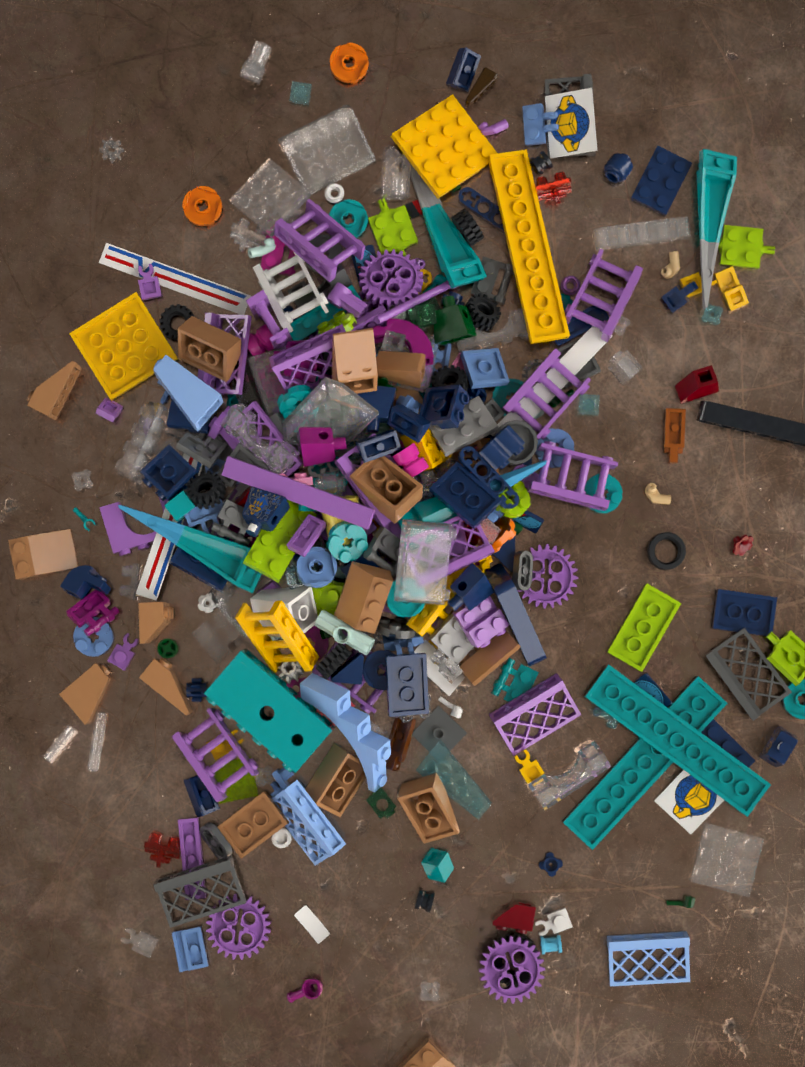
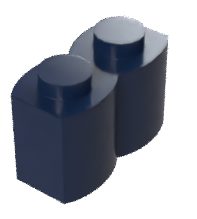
(502, 447)

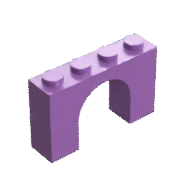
(119, 533)

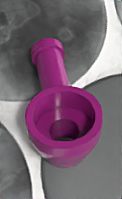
(307, 990)

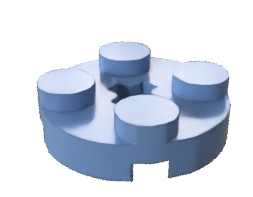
(563, 440)
(309, 576)
(100, 645)

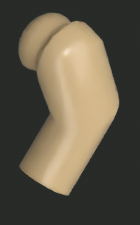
(673, 267)
(654, 495)

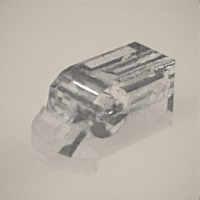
(394, 183)

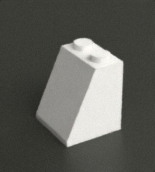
(298, 601)

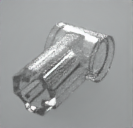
(254, 67)

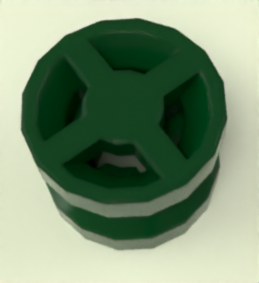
(164, 647)

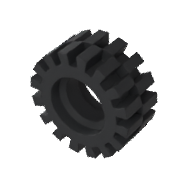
(467, 227)
(479, 304)
(166, 317)
(449, 375)
(210, 497)
(333, 660)

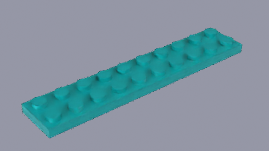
(677, 740)
(638, 769)

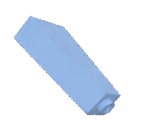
(189, 393)

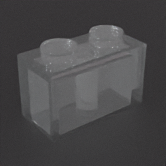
(624, 366)

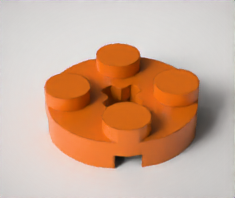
(353, 73)
(197, 196)
(507, 532)

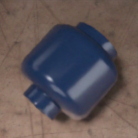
(618, 167)

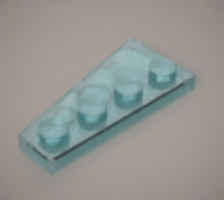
(455, 780)

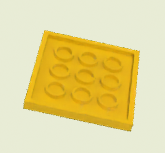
(444, 146)
(122, 345)

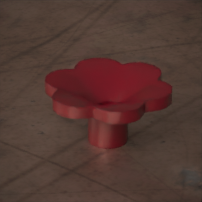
(742, 544)

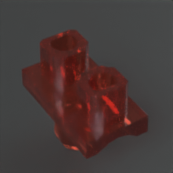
(555, 189)
(171, 850)

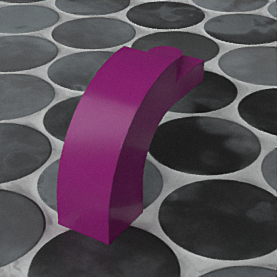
(415, 338)

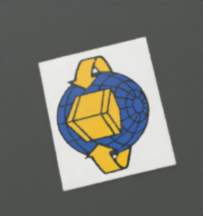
(575, 122)
(688, 801)

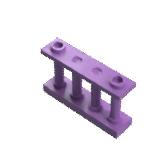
(314, 255)
(623, 294)
(260, 309)
(527, 391)
(577, 496)
(367, 705)
(196, 757)

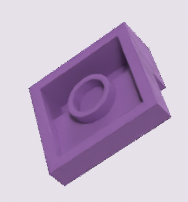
(481, 622)

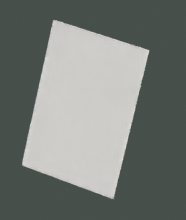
(432, 670)

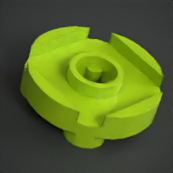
(339, 318)
(523, 505)

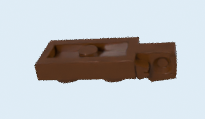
(399, 742)

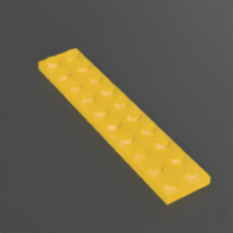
(528, 246)

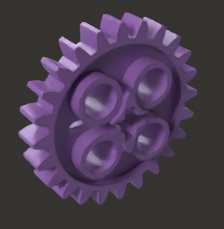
(376, 270)
(564, 577)
(256, 929)
(494, 975)

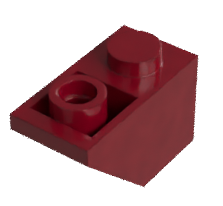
(697, 384)
(516, 916)

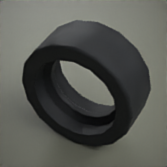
(663, 536)

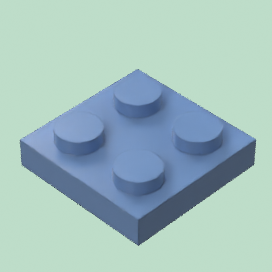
(484, 368)

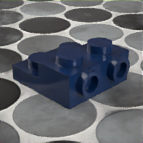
(444, 406)
(167, 473)

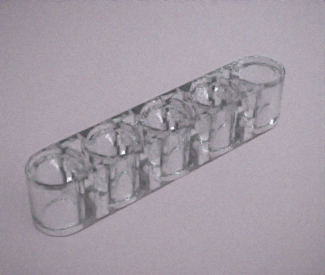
(642, 233)

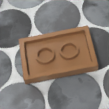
(253, 824)

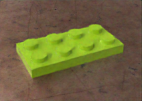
(270, 551)
(644, 627)

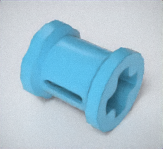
(551, 944)

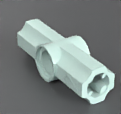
(334, 626)

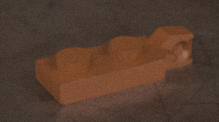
(674, 433)

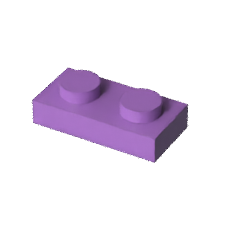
(306, 535)

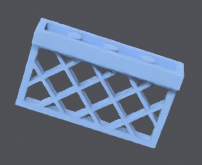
(314, 821)
(648, 941)

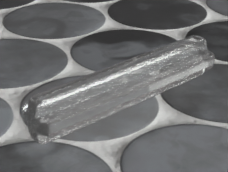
(97, 741)

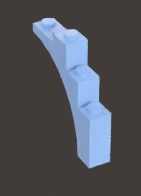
(354, 724)

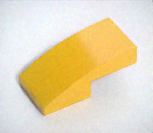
(731, 288)

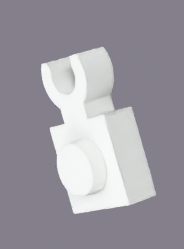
(557, 921)

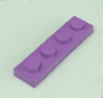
(191, 851)

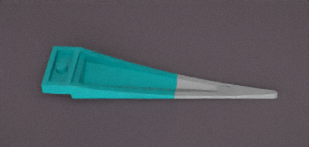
(714, 189)
(452, 250)

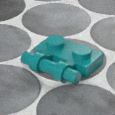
(522, 681)

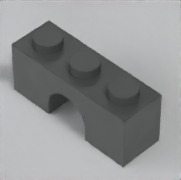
(326, 287)

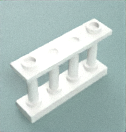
(279, 304)

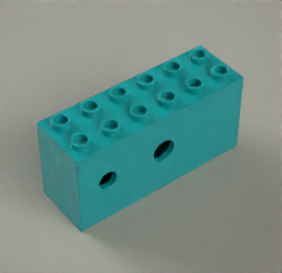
(250, 686)

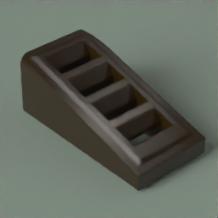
(483, 83)

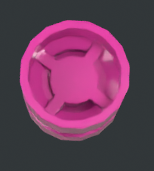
(260, 341)
(410, 461)

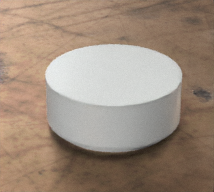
(281, 838)

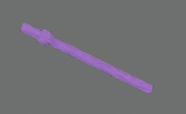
(412, 302)

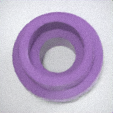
(570, 279)

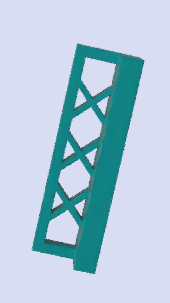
(308, 323)

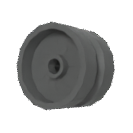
(528, 435)

